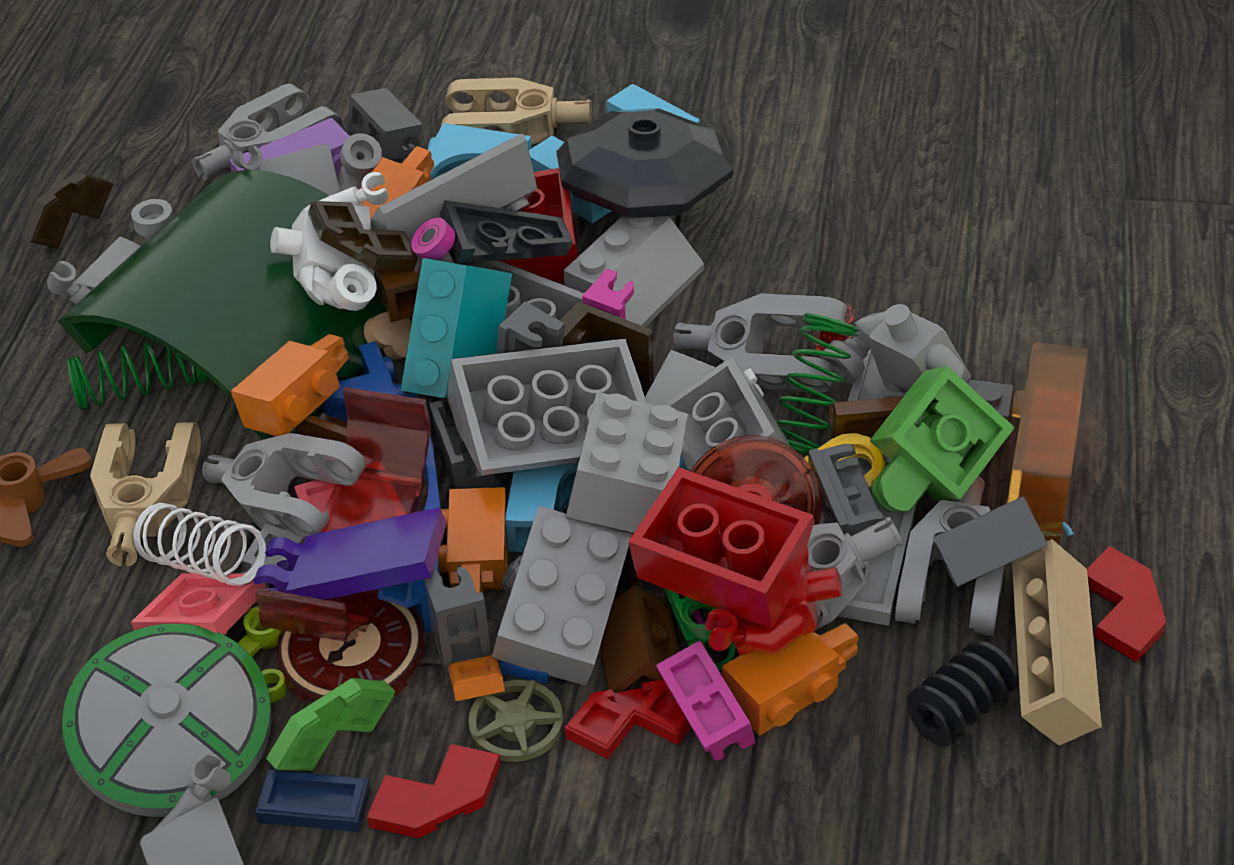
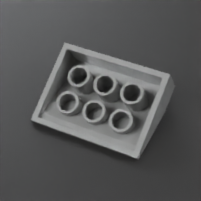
(535, 403)

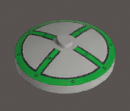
(156, 706)

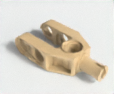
(529, 110)
(126, 497)

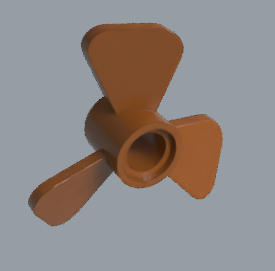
(24, 493)

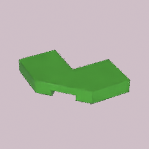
(349, 707)

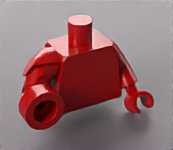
(795, 620)

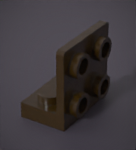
(592, 325)

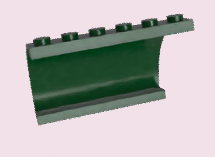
(218, 289)

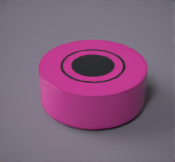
(433, 239)

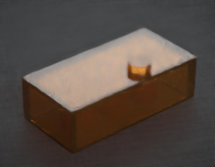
(1047, 433)

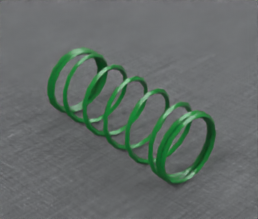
(820, 323)
(78, 375)

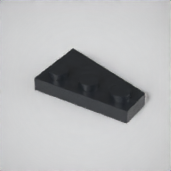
(503, 234)

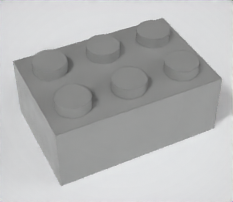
(625, 461)
(562, 596)

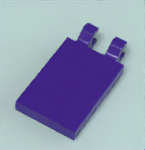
(356, 557)

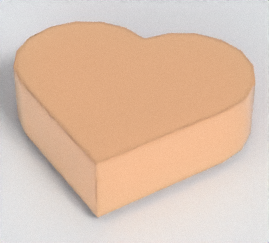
(389, 335)

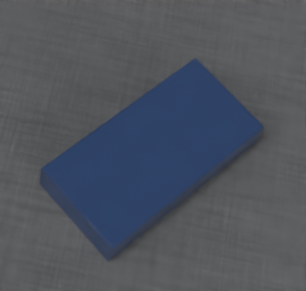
(313, 800)

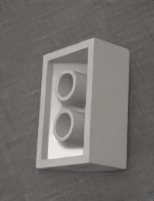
(640, 251)
(722, 408)

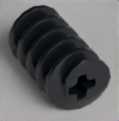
(961, 692)

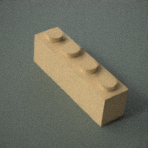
(1055, 644)

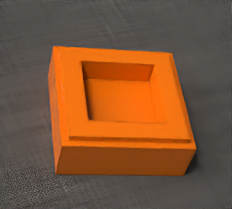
(475, 677)

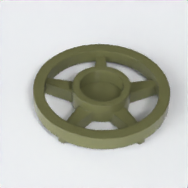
(517, 720)

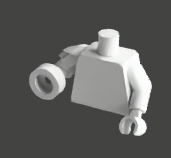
(323, 270)

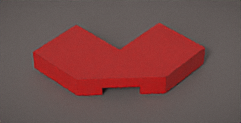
(1138, 613)
(610, 716)
(418, 807)

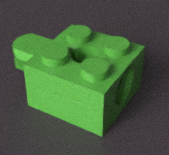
(938, 457)

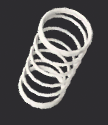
(165, 558)

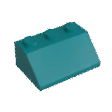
(452, 319)

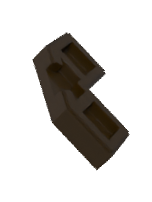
(52, 211)
(342, 229)

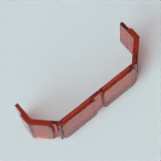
(394, 441)

